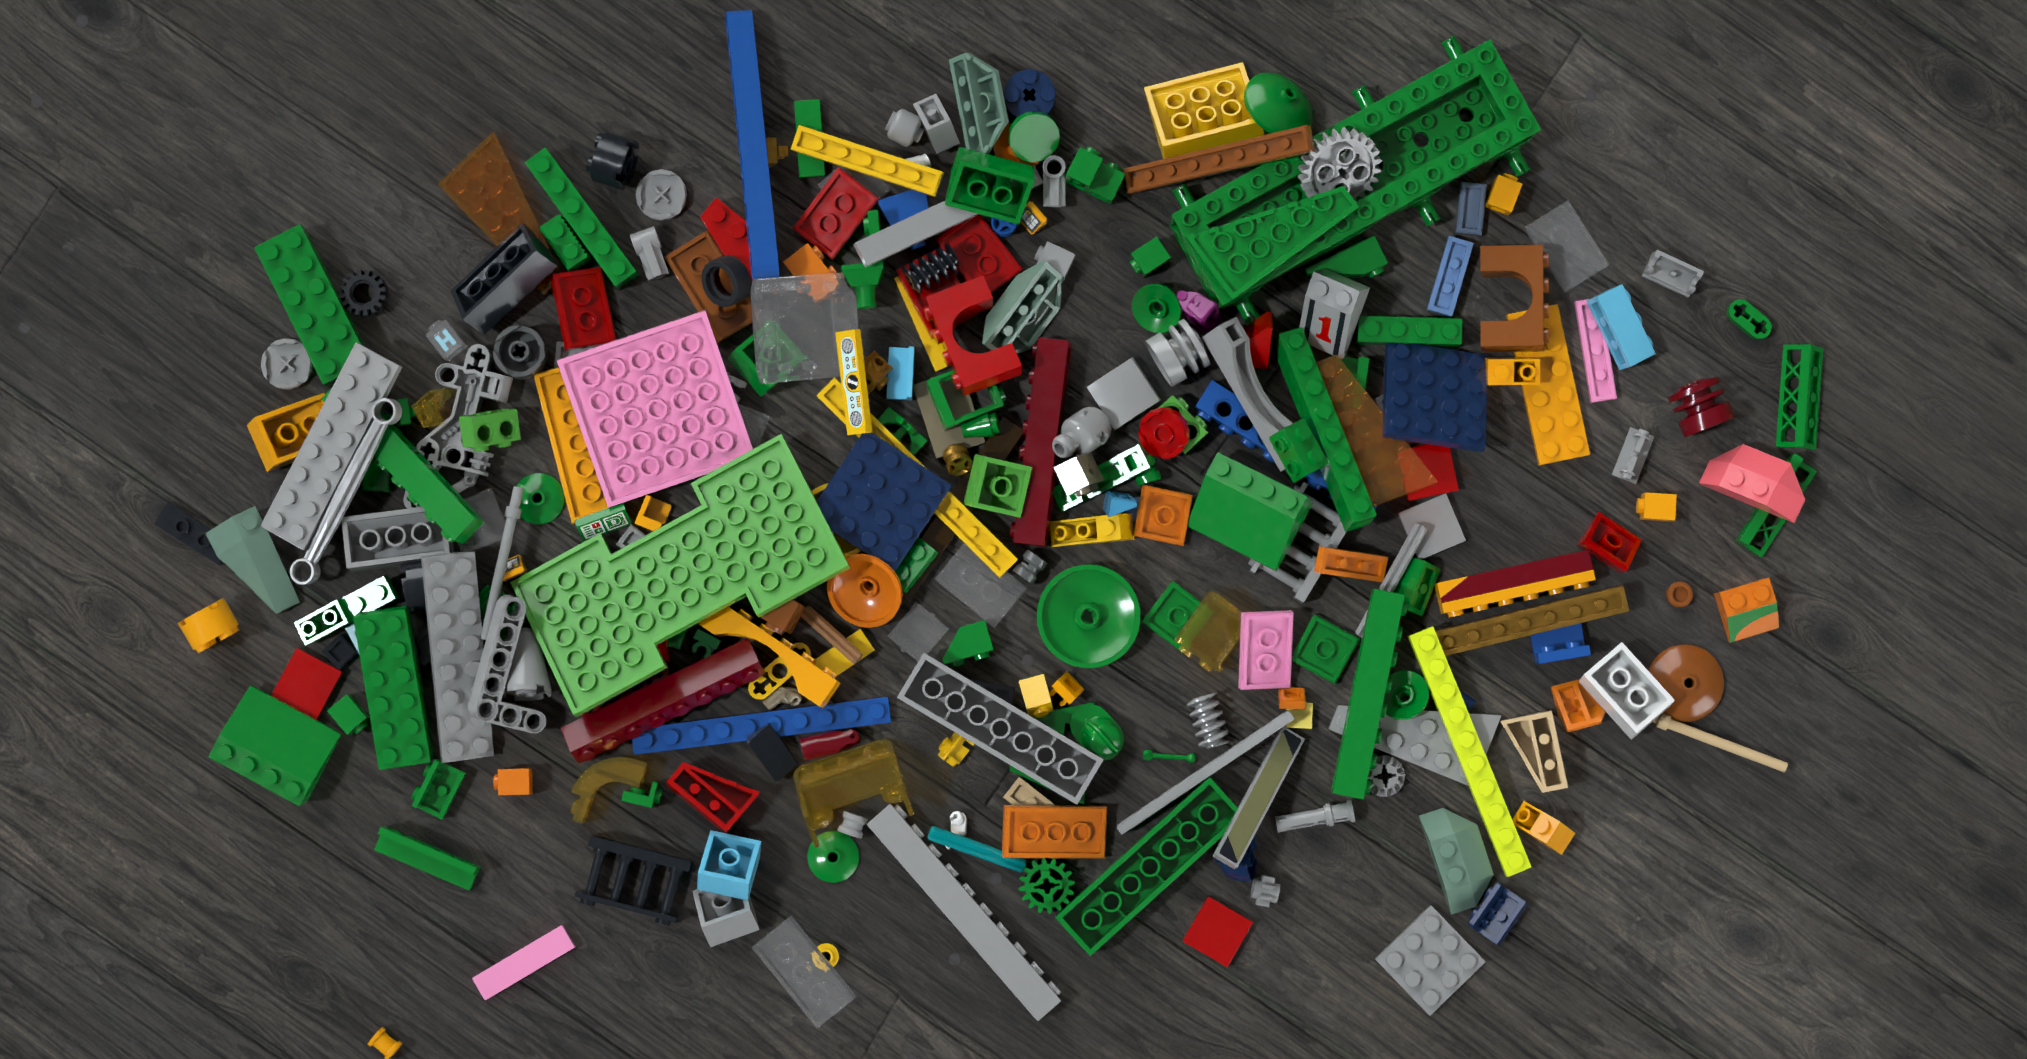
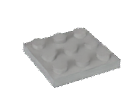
(1430, 960)

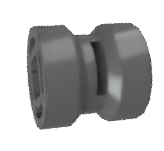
(1029, 567)

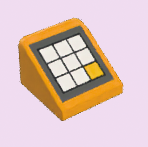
(1033, 218)
(514, 568)

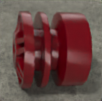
(1701, 406)

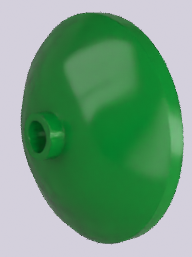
(1277, 103)

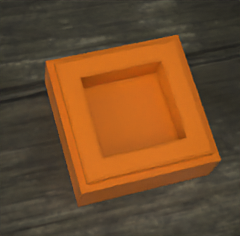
(1291, 698)

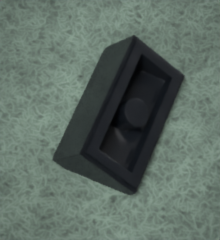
(772, 752)

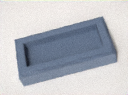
(1471, 209)

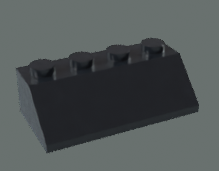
(503, 279)

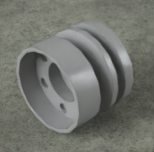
(1177, 352)

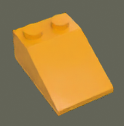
(283, 431)

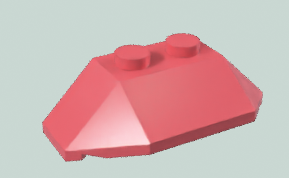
(1756, 480)

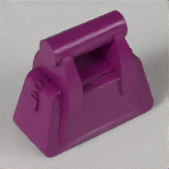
(1199, 310)

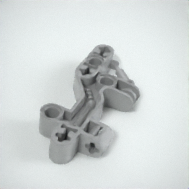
(471, 390)

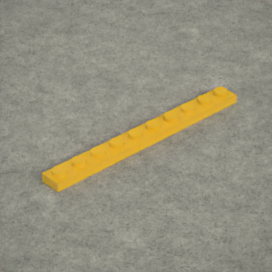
(950, 510)

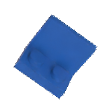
(1559, 644)

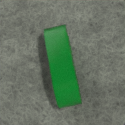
(1745, 324)

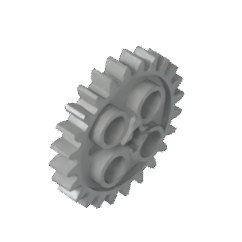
(1340, 167)

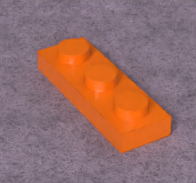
(1351, 564)

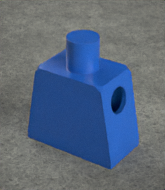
(902, 207)

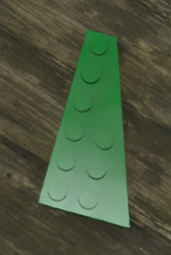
(1258, 244)

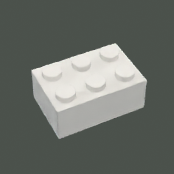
(1626, 690)

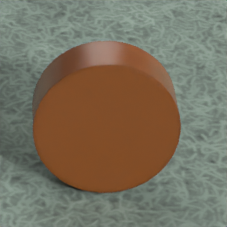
(1679, 594)

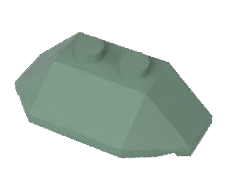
(978, 101)
(1024, 309)
(1457, 857)

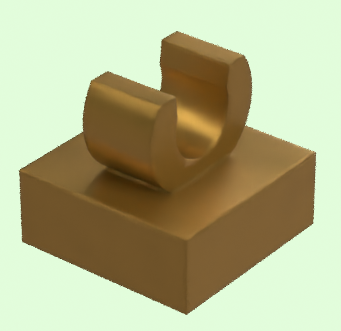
(775, 152)

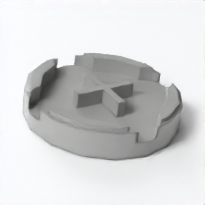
(661, 195)
(286, 364)

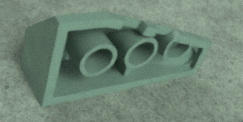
(253, 558)

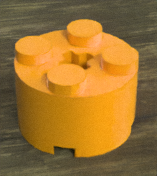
(208, 624)

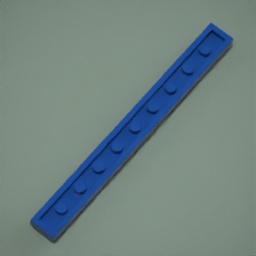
(783, 721)

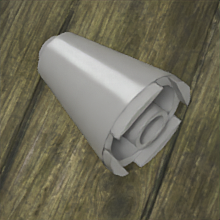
(528, 671)

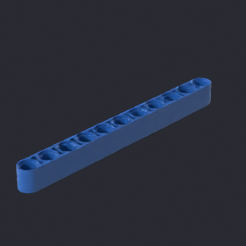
(752, 144)

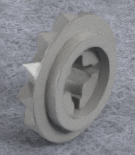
(1393, 784)

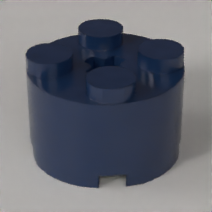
(1029, 82)

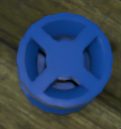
(998, 228)

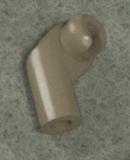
(782, 695)

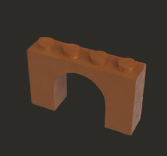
(1527, 265)

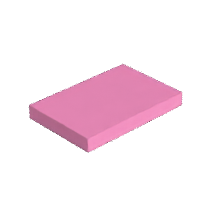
(1265, 650)

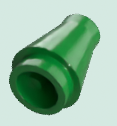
(981, 426)

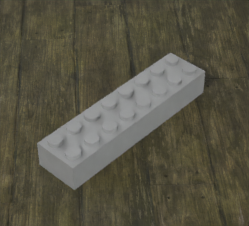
(1000, 728)

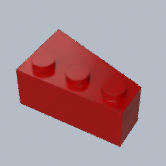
(728, 231)
(712, 796)

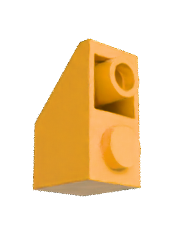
(1512, 371)
(1543, 827)

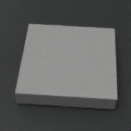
(1441, 525)

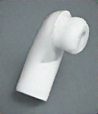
(958, 824)

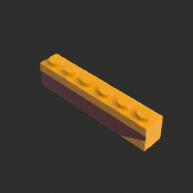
(1514, 582)

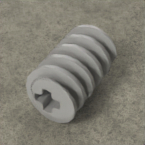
(1208, 721)

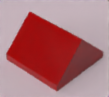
(1610, 543)

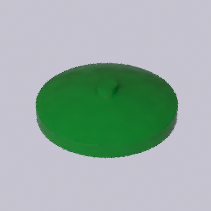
(1088, 616)

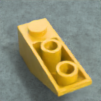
(1092, 530)

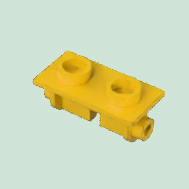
(953, 749)

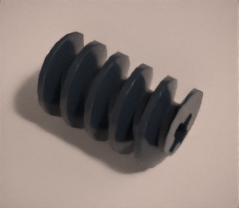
(931, 268)

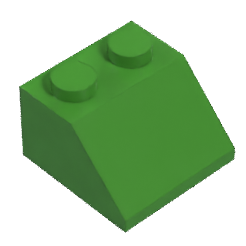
(997, 485)

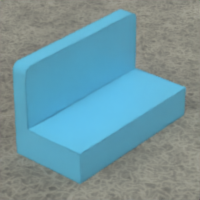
(902, 375)

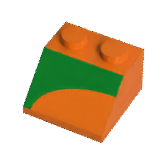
(1748, 609)

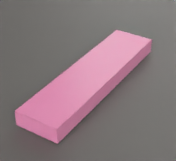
(1595, 356)
(523, 962)

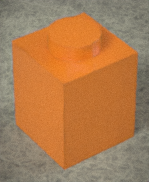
(514, 781)

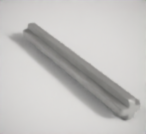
(1399, 565)

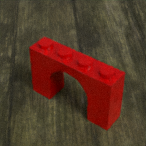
(970, 369)

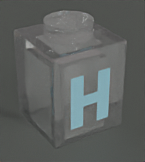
(445, 339)

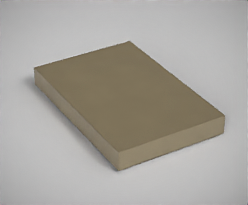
(958, 405)

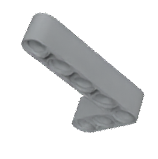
(500, 671)

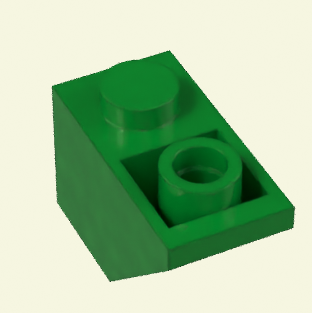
(969, 642)

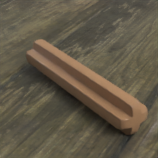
(831, 634)

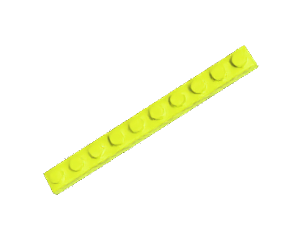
(1469, 751)

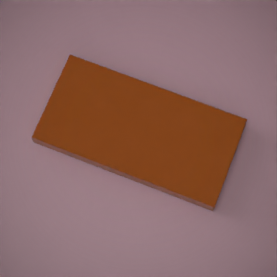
(687, 266)

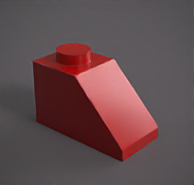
(1260, 340)

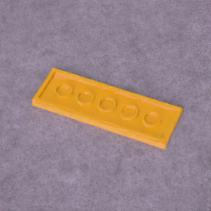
(571, 453)

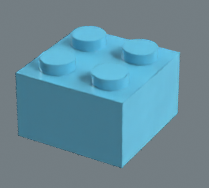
(729, 865)

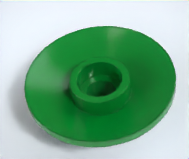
(1149, 314)
(552, 498)
(1405, 684)
(847, 857)

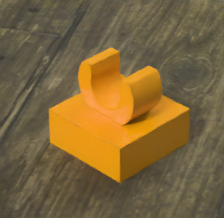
(1067, 688)

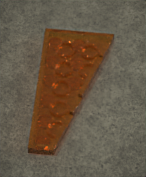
(492, 196)
(1385, 464)

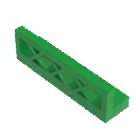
(1808, 396)
(1758, 516)
(426, 857)

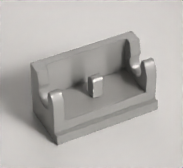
(1672, 273)

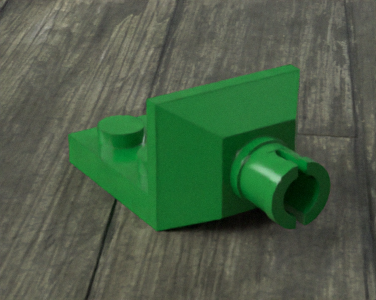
(866, 279)

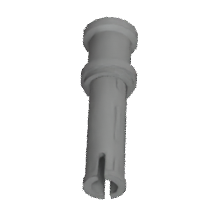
(1327, 815)

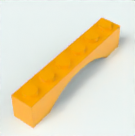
(810, 680)

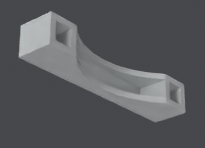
(1232, 353)

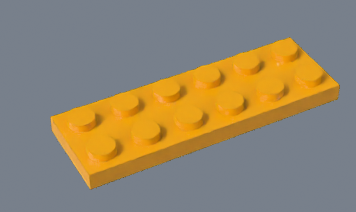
(1554, 404)

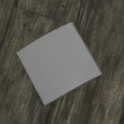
(1123, 393)

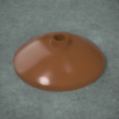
(1692, 662)

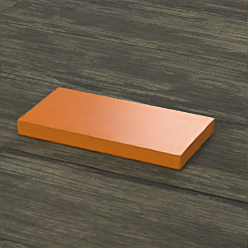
(1054, 831)

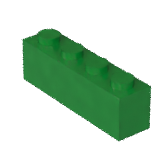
(1409, 330)

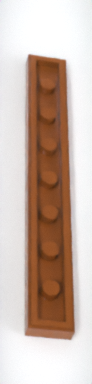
(1219, 159)

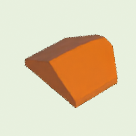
(1576, 706)

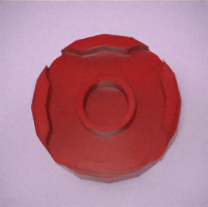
(1164, 433)

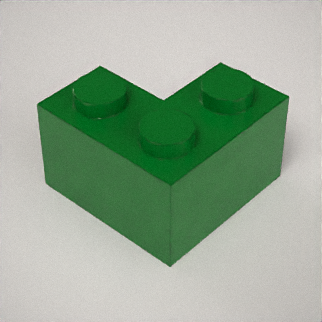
(1093, 176)

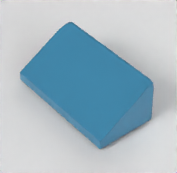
(1117, 502)

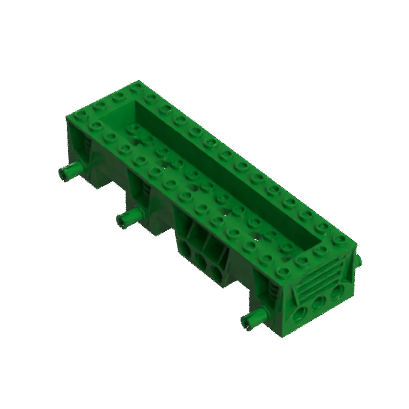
(1409, 172)

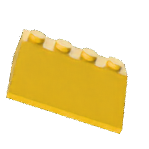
(1201, 111)

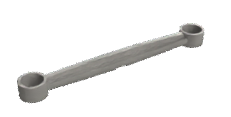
(345, 491)

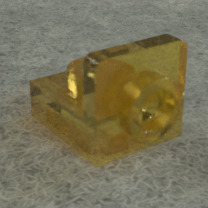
(428, 407)

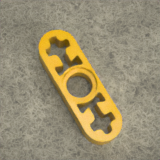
(769, 689)

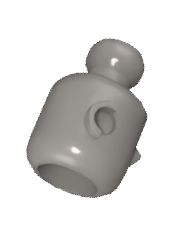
(1082, 433)

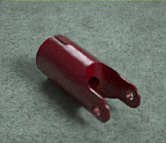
(828, 743)

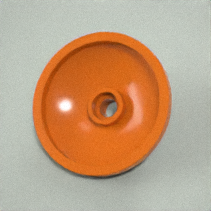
(857, 600)

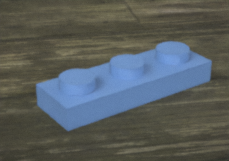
(1450, 276)

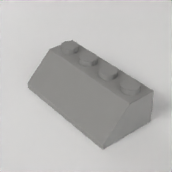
(391, 539)

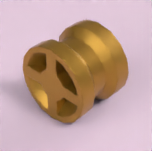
(957, 459)

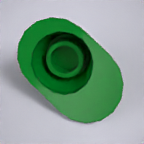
(1097, 731)

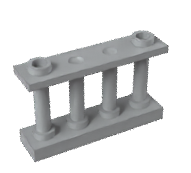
(1303, 587)

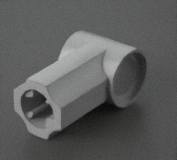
(1054, 185)
(648, 246)

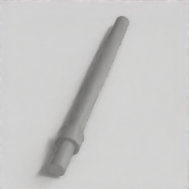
(512, 513)

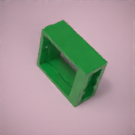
(942, 407)

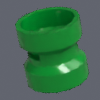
(1150, 475)

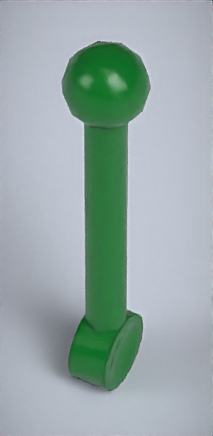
(1149, 755)

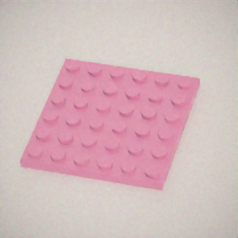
(655, 408)

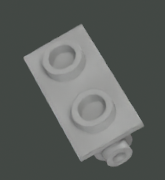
(1633, 455)

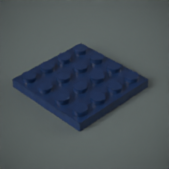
(1435, 396)
(881, 499)

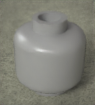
(904, 127)

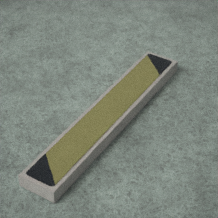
(1258, 797)

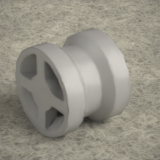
(852, 824)

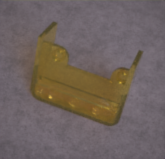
(848, 779)

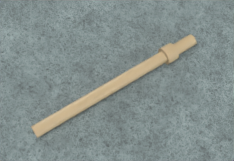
(1665, 722)

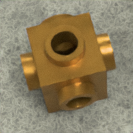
(876, 371)

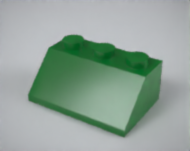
(989, 185)

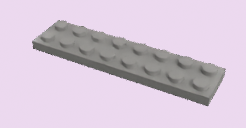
(330, 446)
(455, 653)

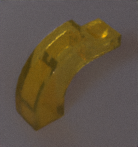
(617, 769)

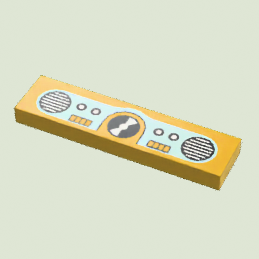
(853, 382)

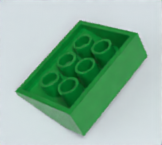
(1248, 511)
(275, 746)

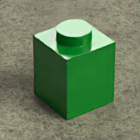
(1149, 257)
(349, 715)

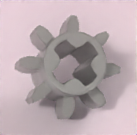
(1265, 891)

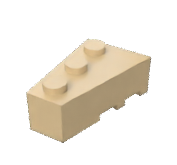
(1539, 747)

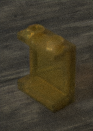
(1211, 632)

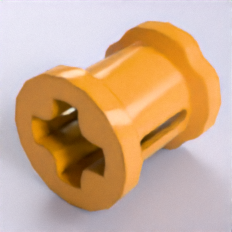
(384, 1043)

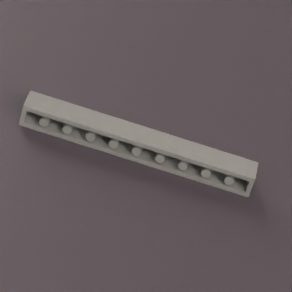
(964, 912)

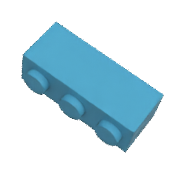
(1621, 327)

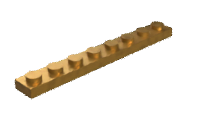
(1533, 620)

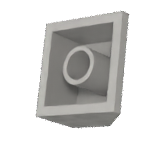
(724, 916)

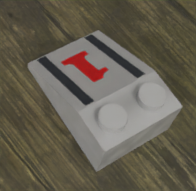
(1332, 311)

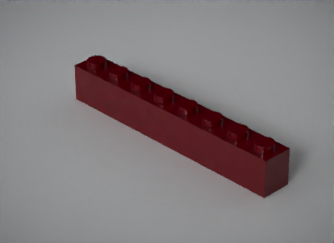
(1043, 424)
(663, 701)

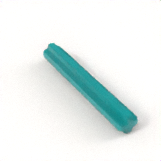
(975, 848)

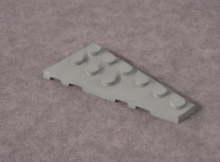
(1424, 739)

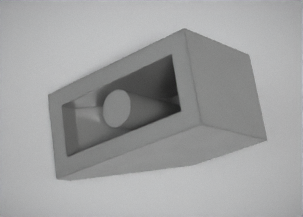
(936, 123)

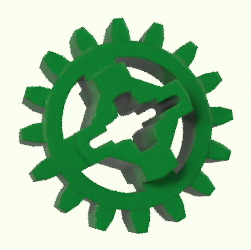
(1048, 897)

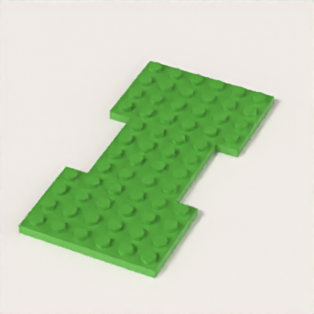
(749, 538)

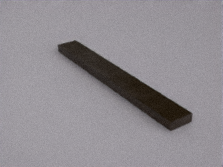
(938, 533)

